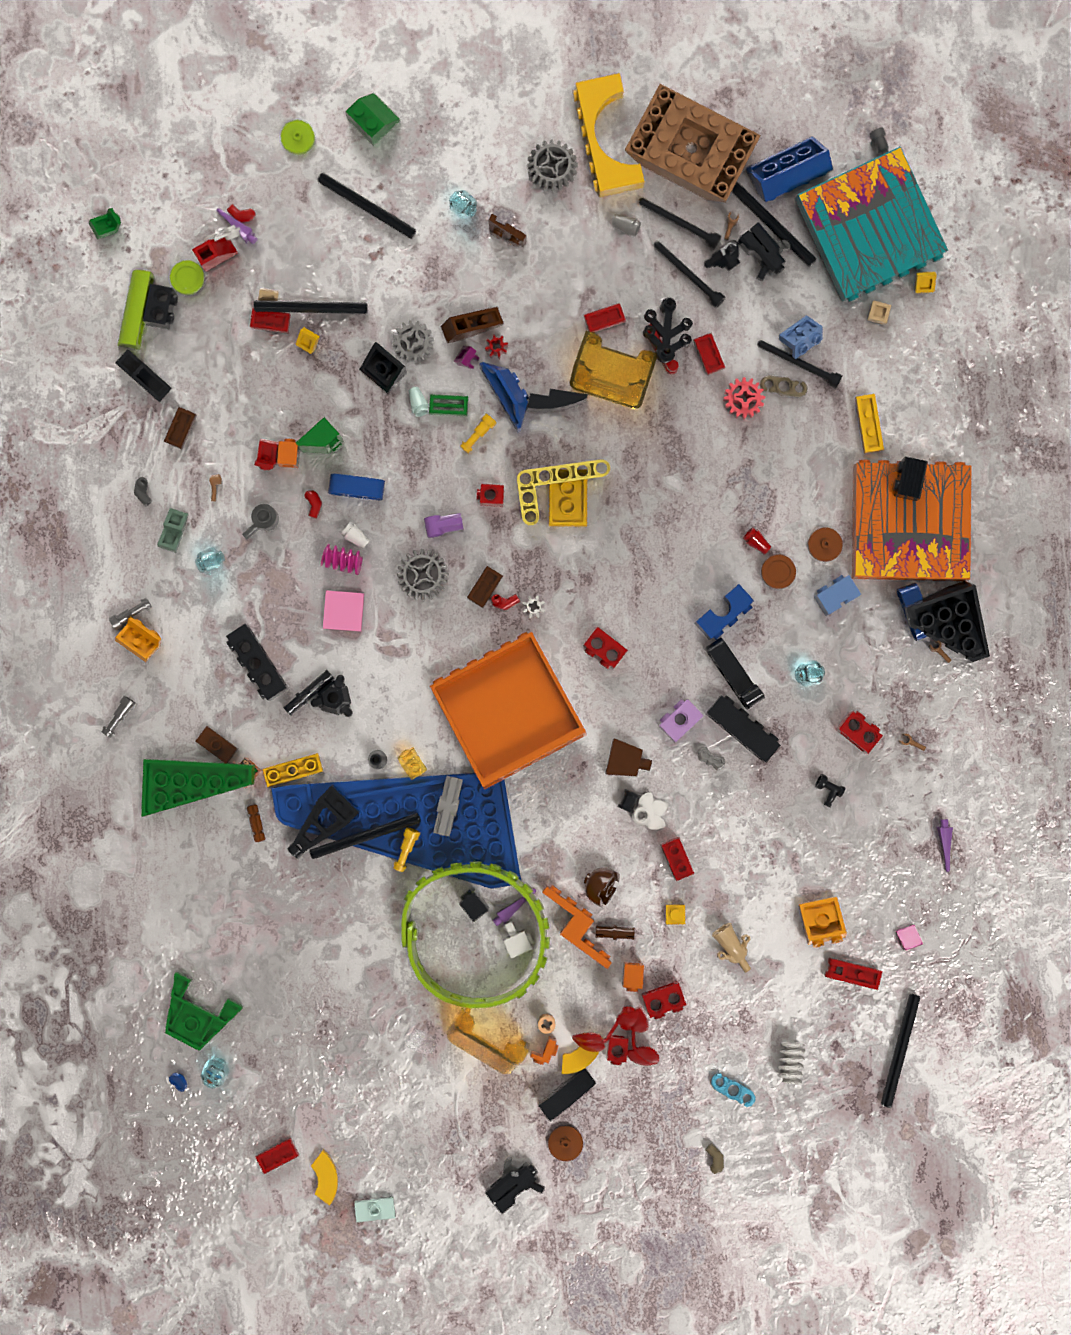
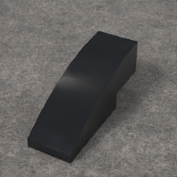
(143, 375)
(556, 401)
(566, 1094)

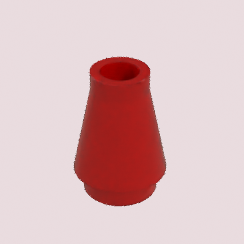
(757, 541)

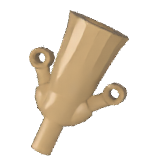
(735, 950)

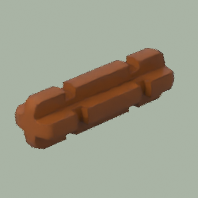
(256, 824)

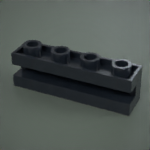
(743, 729)

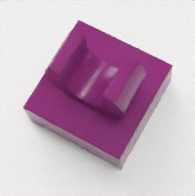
(465, 356)

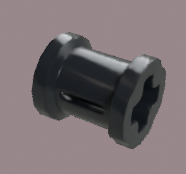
(628, 801)

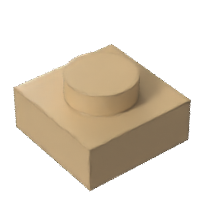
(267, 294)
(879, 312)

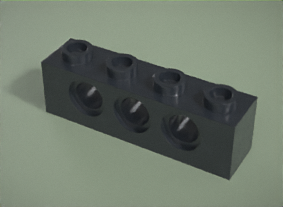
(235, 641)

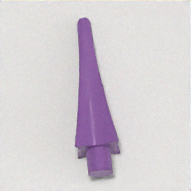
(245, 232)
(945, 836)
(506, 913)

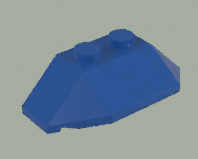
(508, 392)

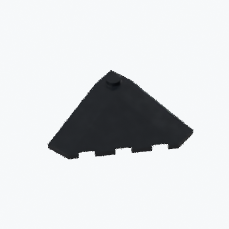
(953, 619)

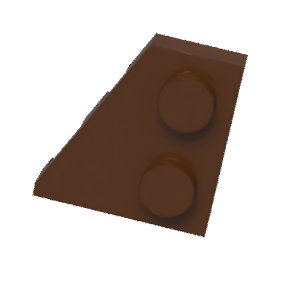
(507, 232)

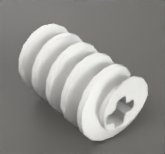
(791, 1061)

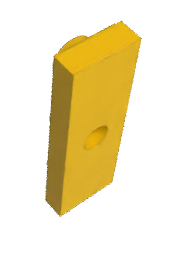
(304, 767)

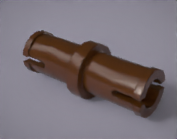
(615, 932)

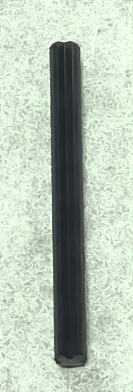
(366, 205)
(773, 224)
(310, 307)
(365, 836)
(900, 1050)

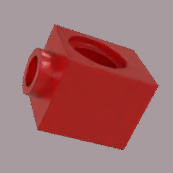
(497, 489)
(617, 1040)

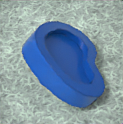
(178, 1081)

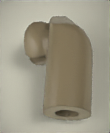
(718, 1159)

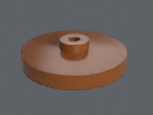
(825, 544)
(778, 571)
(565, 1143)

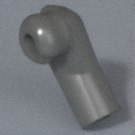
(140, 491)

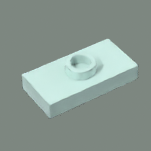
(375, 1209)

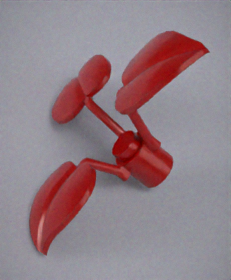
(628, 1019)

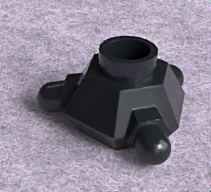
(725, 257)
(334, 698)

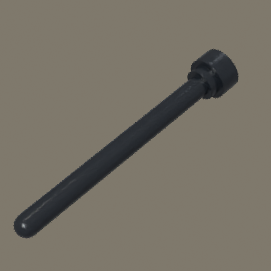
(711, 239)
(715, 297)
(833, 378)

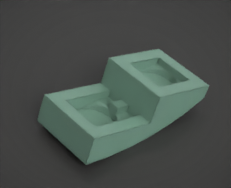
(173, 530)

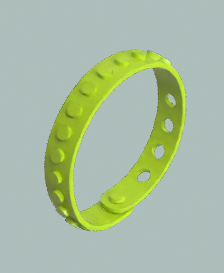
(410, 935)

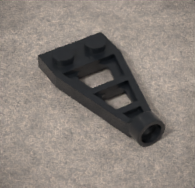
(338, 805)

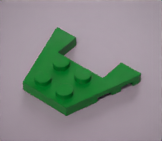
(191, 1022)

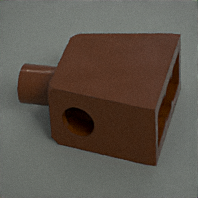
(626, 760)

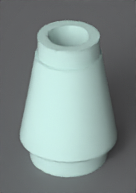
(418, 402)

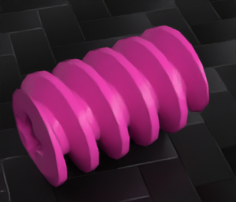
(342, 559)

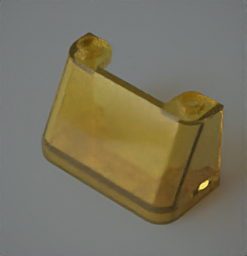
(612, 373)
(501, 1060)

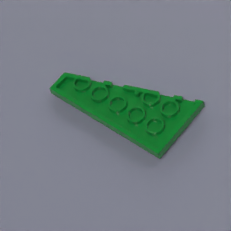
(182, 782)

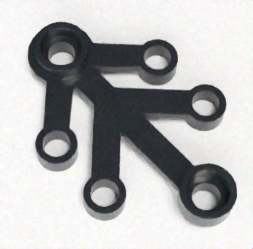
(666, 332)

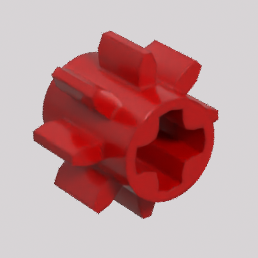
(495, 341)

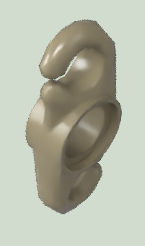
(775, 387)

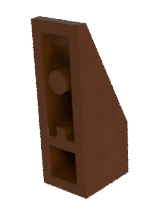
(471, 324)

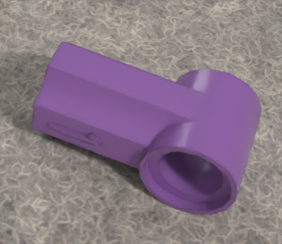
(438, 525)

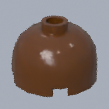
(600, 885)

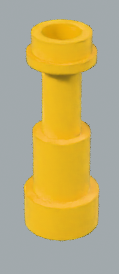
(481, 429)
(411, 835)

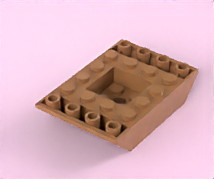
(676, 122)

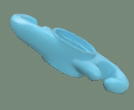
(724, 1090)

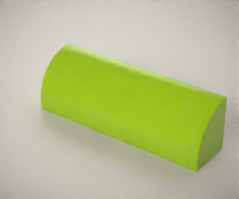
(132, 322)

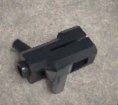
(765, 250)
(512, 1184)

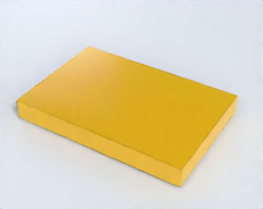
(568, 501)

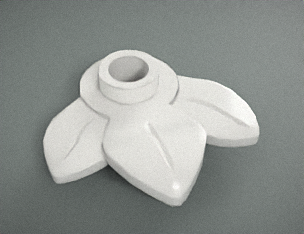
(230, 233)
(653, 811)

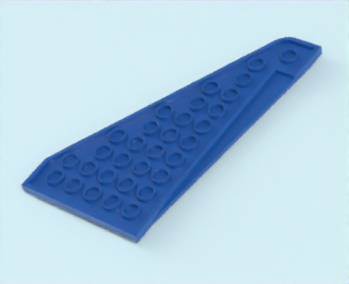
(478, 833)

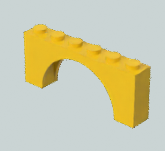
(610, 175)

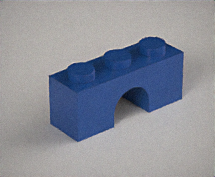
(738, 602)

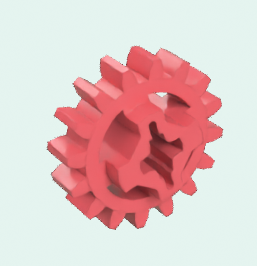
(736, 398)

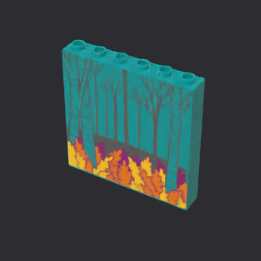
(871, 225)

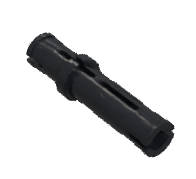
(291, 708)

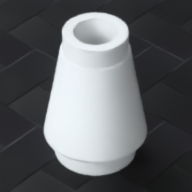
(355, 535)

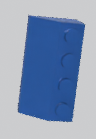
(790, 168)

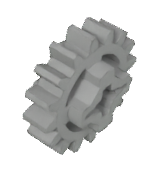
(419, 344)

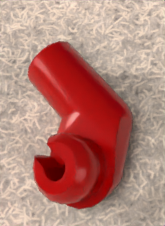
(243, 215)
(315, 503)
(503, 603)

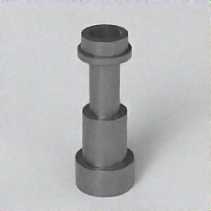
(878, 136)
(119, 620)
(126, 705)

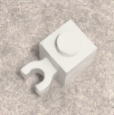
(517, 941)

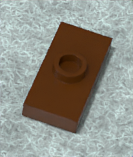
(180, 428)
(484, 587)
(216, 744)

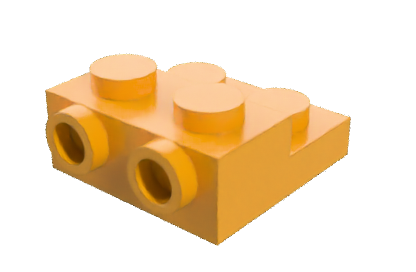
(822, 922)

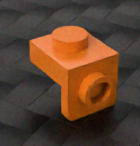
(550, 1049)

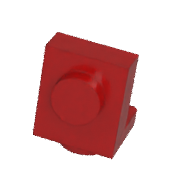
(267, 454)

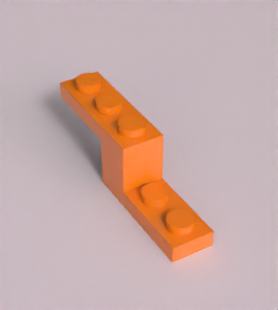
(577, 926)

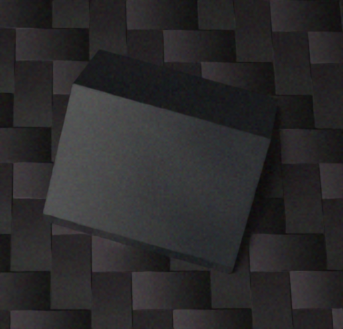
(382, 368)

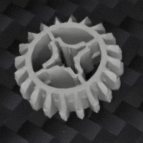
(559, 162)
(417, 582)

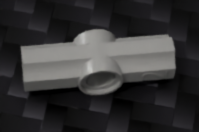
(448, 806)

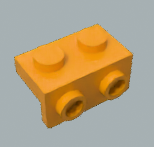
(139, 639)

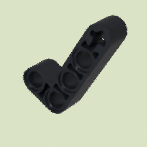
(732, 671)

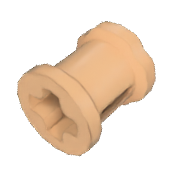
(544, 1029)

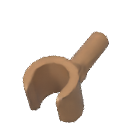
(731, 223)
(215, 480)
(940, 651)
(911, 742)

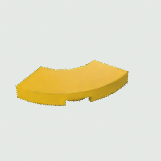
(577, 1060)
(327, 1177)

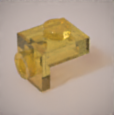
(411, 763)

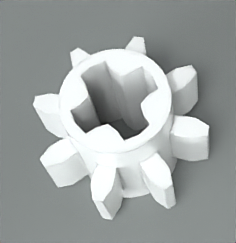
(531, 602)

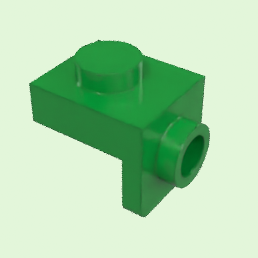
(105, 224)

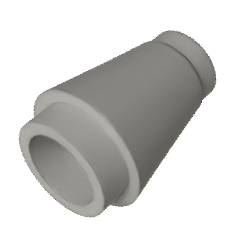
(626, 224)

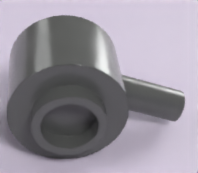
(264, 518)

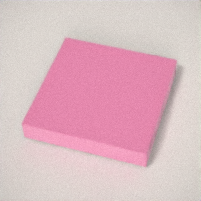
(343, 611)

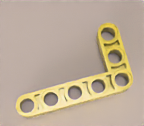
(554, 478)

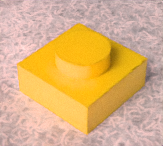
(925, 282)
(307, 340)
(675, 914)

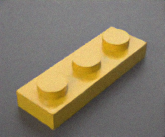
(869, 423)

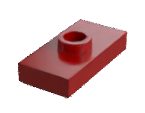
(604, 318)
(270, 321)
(709, 354)
(277, 1155)

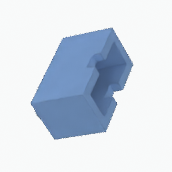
(842, 591)

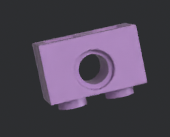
(691, 715)

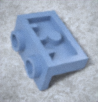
(802, 336)

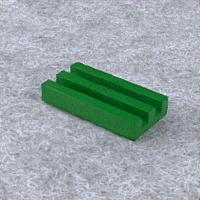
(447, 405)

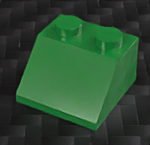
(371, 117)
(320, 439)

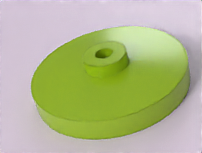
(297, 137)
(187, 277)

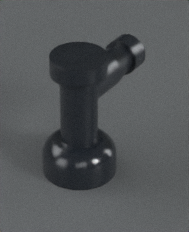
(822, 782)

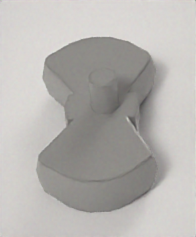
(705, 756)

